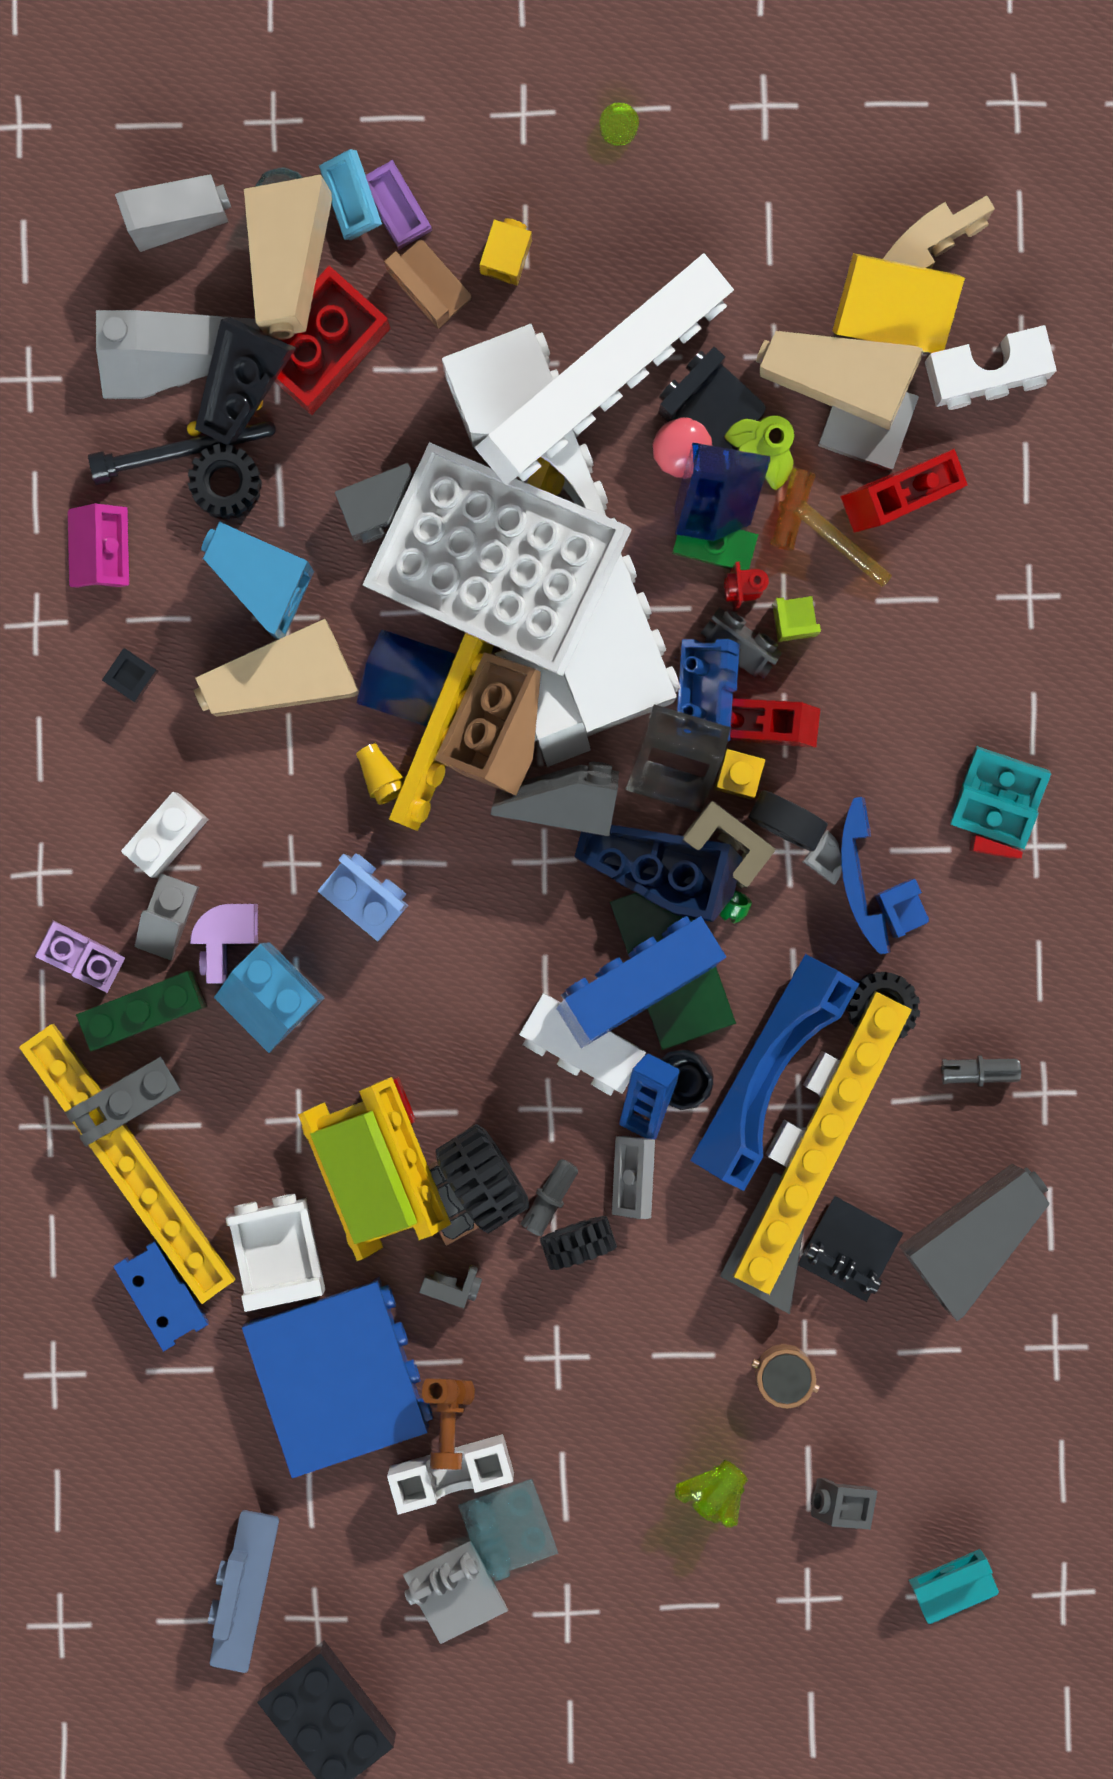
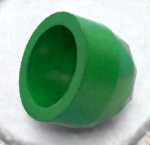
(736, 908)

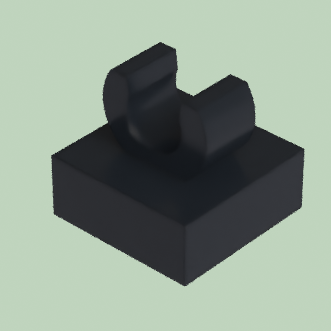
(130, 675)

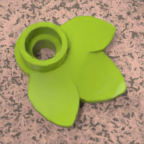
(754, 438)

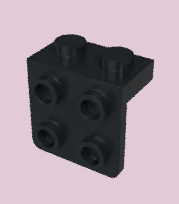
(710, 397)

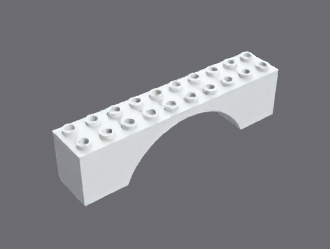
(618, 658)

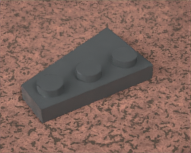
(783, 1290)

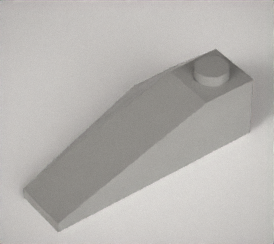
(153, 350)

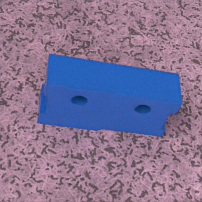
(708, 679)
(161, 1295)

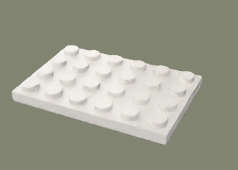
(497, 558)

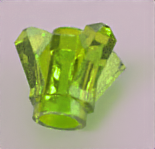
(715, 1493)

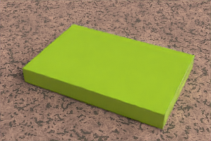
(363, 1178)

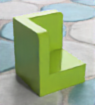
(795, 618)

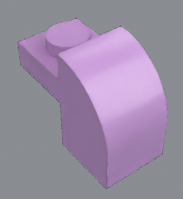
(220, 927)

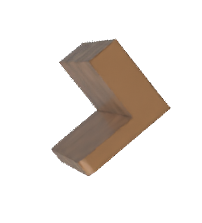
(428, 282)

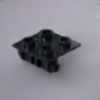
(850, 1249)

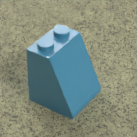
(260, 575)
(268, 996)

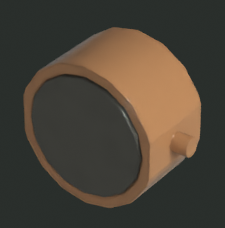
(785, 1376)

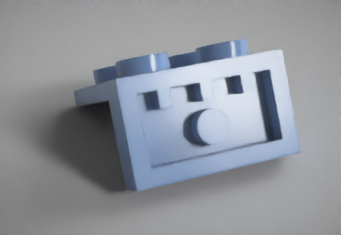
(363, 897)

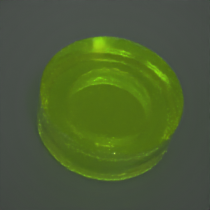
(619, 124)

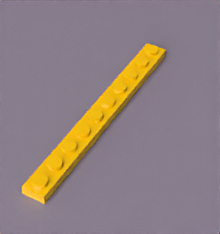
(425, 772)

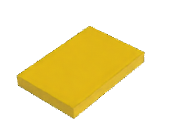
(897, 303)

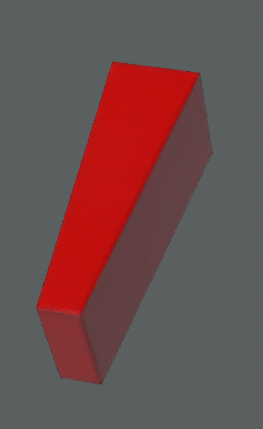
(987, 846)

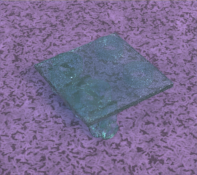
(508, 1528)

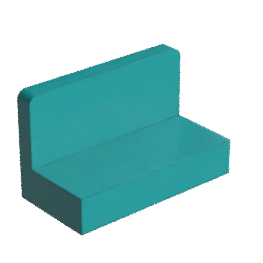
(954, 1586)

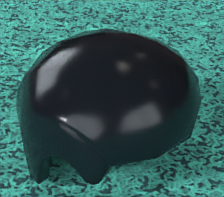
(694, 1079)

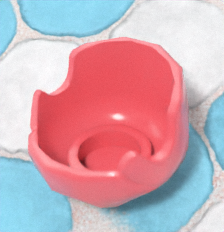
(674, 444)

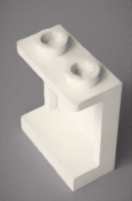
(276, 1252)

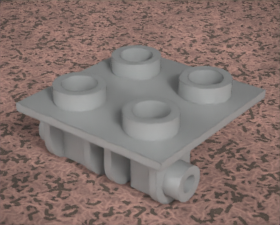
(454, 1592)

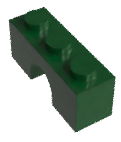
(141, 1010)

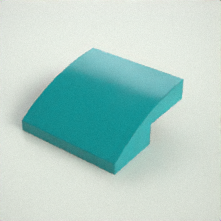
(1000, 797)

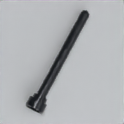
(107, 466)

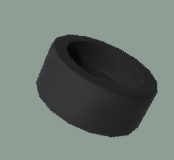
(788, 820)

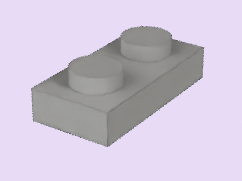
(633, 1177)

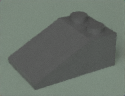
(569, 798)

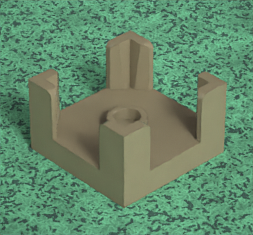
(731, 832)

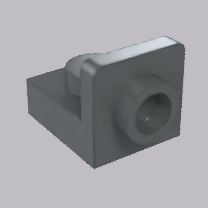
(444, 1287)
(843, 1504)

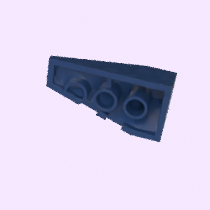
(665, 869)

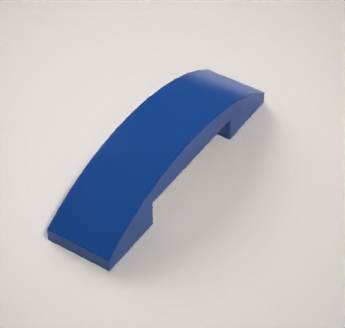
(855, 828)

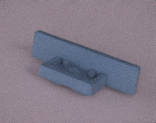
(243, 1591)

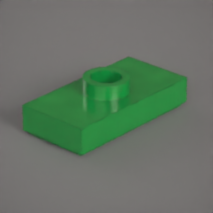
(721, 552)

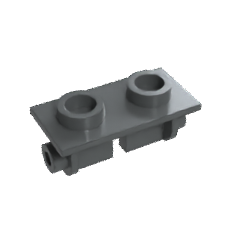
(754, 648)

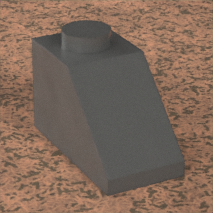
(374, 502)

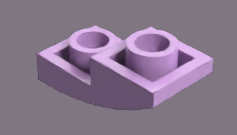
(80, 956)

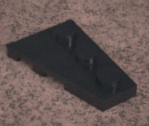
(239, 378)

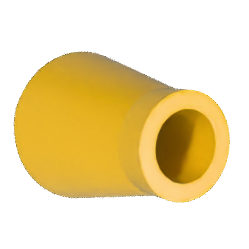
(380, 775)

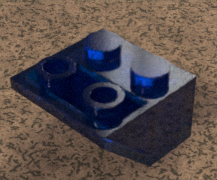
(718, 491)

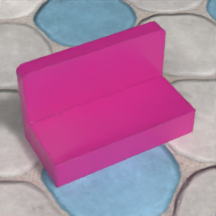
(98, 546)

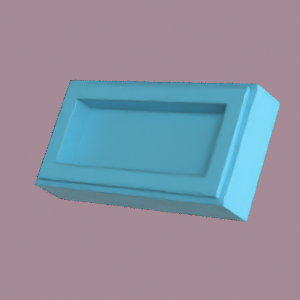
(350, 194)

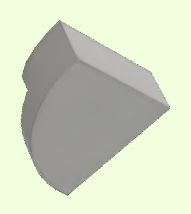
(826, 858)

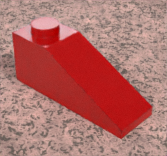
(903, 491)
(775, 722)

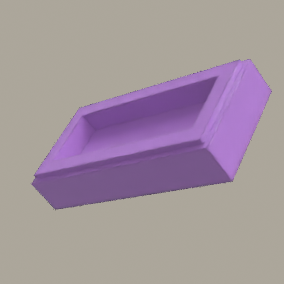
(397, 205)

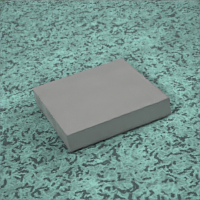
(867, 441)

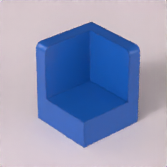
(902, 907)

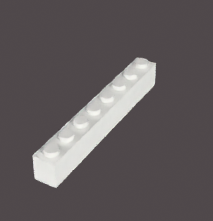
(603, 370)

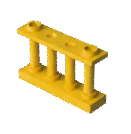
(405, 1153)

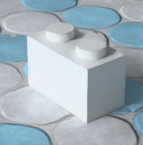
(164, 835)

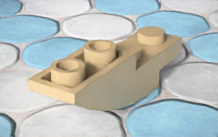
(936, 233)

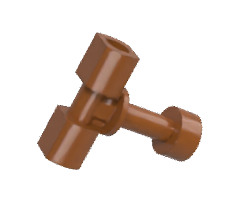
(448, 1396)

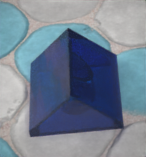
(404, 677)

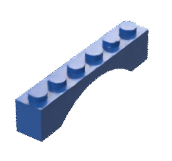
(735, 1136)

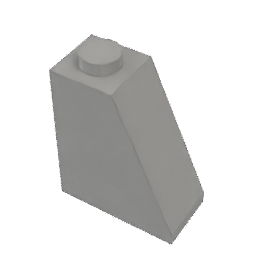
(172, 210)

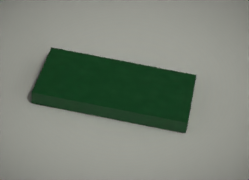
(694, 1008)

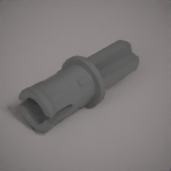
(980, 1070)
(550, 1197)

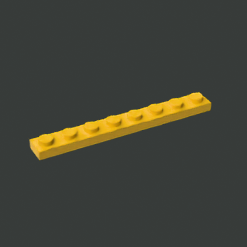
(822, 1142)
(131, 1169)

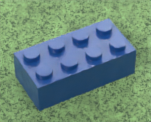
(640, 982)

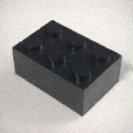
(327, 1716)

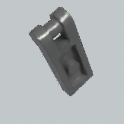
(124, 1100)

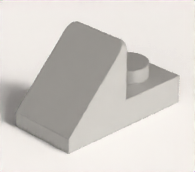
(166, 916)

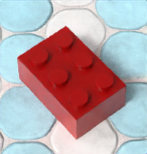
(337, 338)

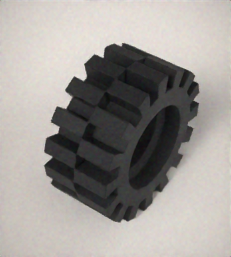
(219, 458)
(889, 983)
(578, 1243)

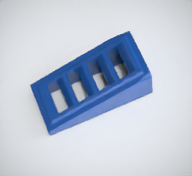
(658, 1077)

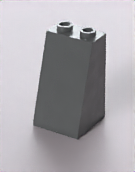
(976, 1237)

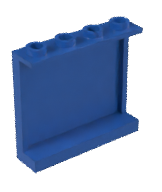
(337, 1378)

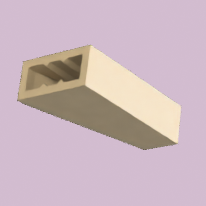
(285, 250)
(842, 372)
(282, 674)

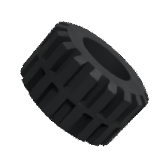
(482, 1178)

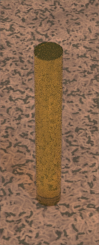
(842, 543)

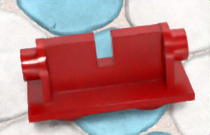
(744, 585)

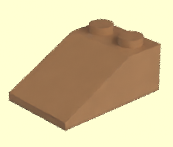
(495, 725)

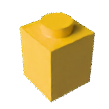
(506, 251)
(739, 774)

